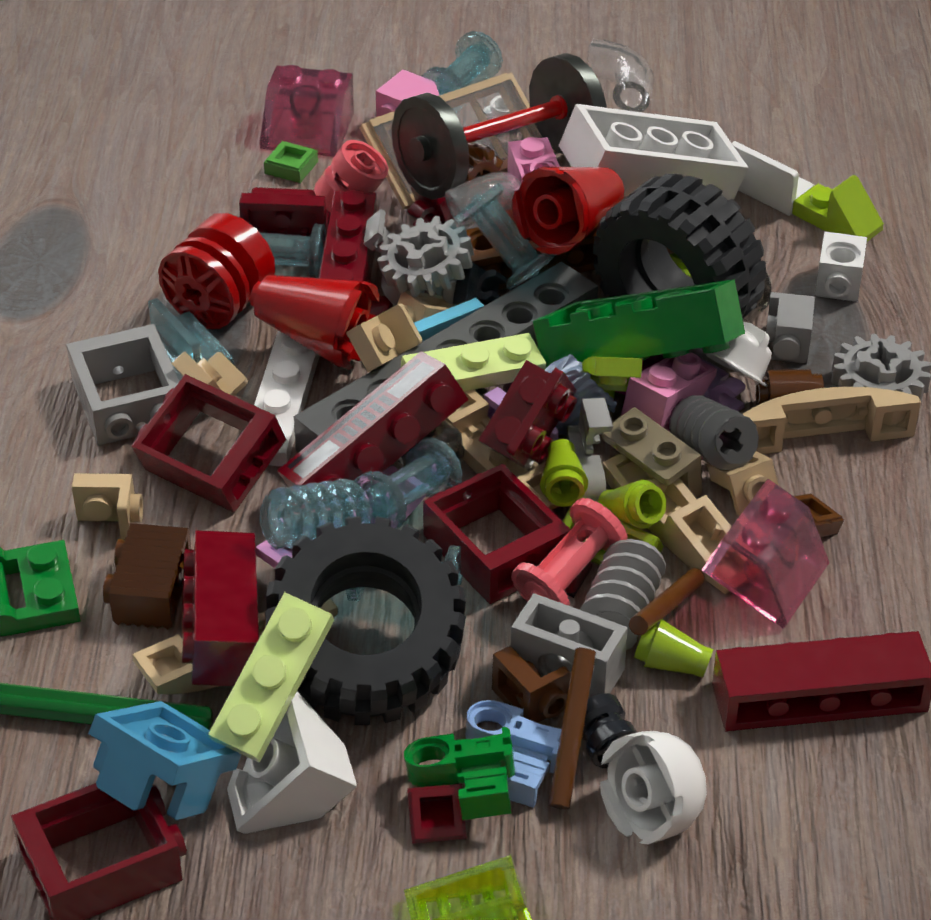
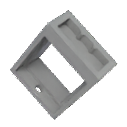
(115, 358)

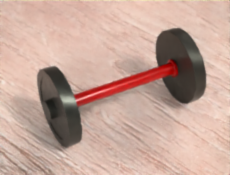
(434, 144)

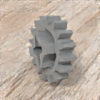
(426, 256)
(882, 366)

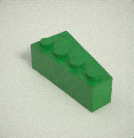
(644, 324)

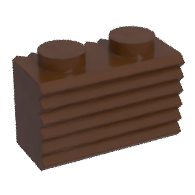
(147, 575)

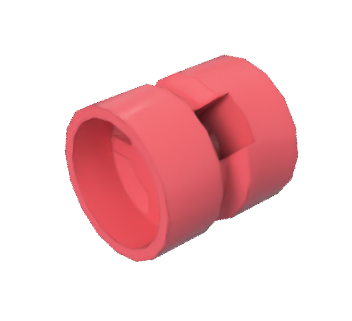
(352, 168)

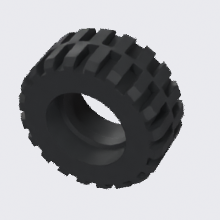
(694, 225)
(393, 563)

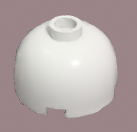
(652, 785)

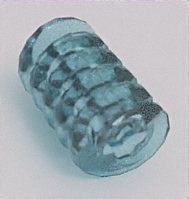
(300, 509)

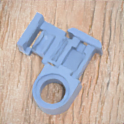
(531, 744)

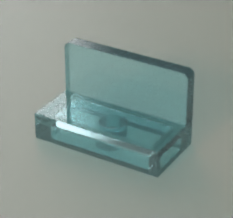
(184, 334)

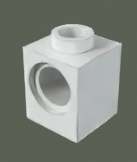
(840, 266)

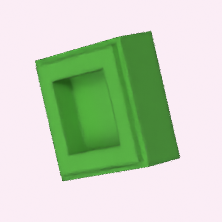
(291, 161)

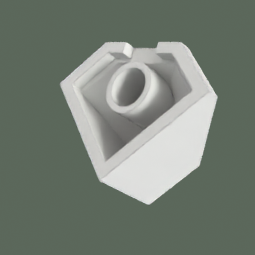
(297, 777)

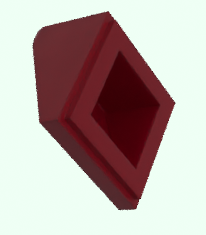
(435, 814)

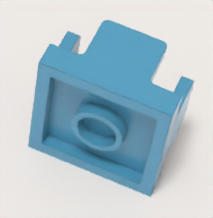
(159, 743)

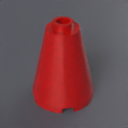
(564, 205)
(316, 312)

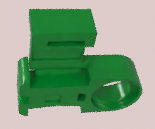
(474, 761)

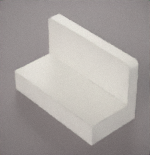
(770, 180)

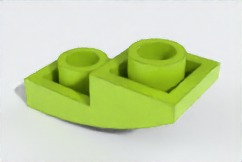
(612, 372)

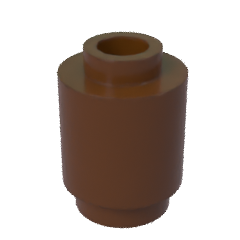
(786, 382)

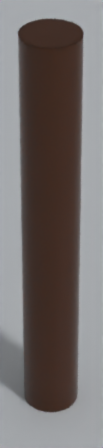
(666, 601)
(572, 728)

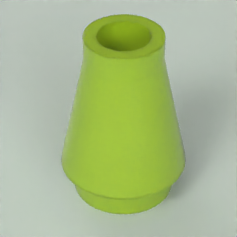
(563, 474)
(635, 503)
(672, 650)

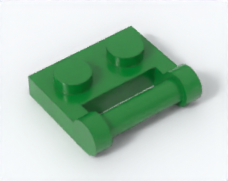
(46, 588)

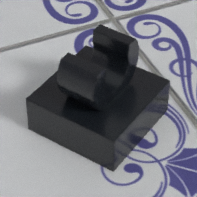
(478, 285)

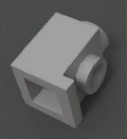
(790, 326)

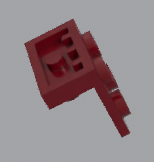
(284, 210)
(530, 414)

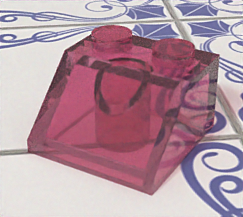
(307, 108)
(770, 554)

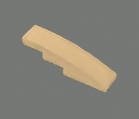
(689, 525)

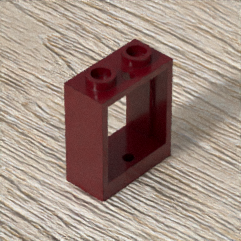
(243, 462)
(484, 494)
(83, 813)

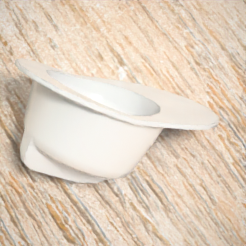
(745, 357)

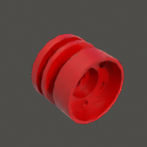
(216, 269)

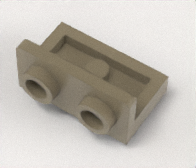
(656, 450)

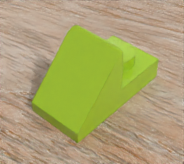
(840, 209)

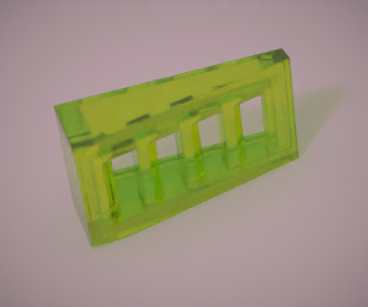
(481, 879)

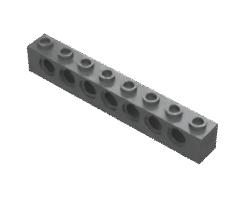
(501, 318)

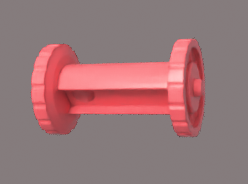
(571, 554)

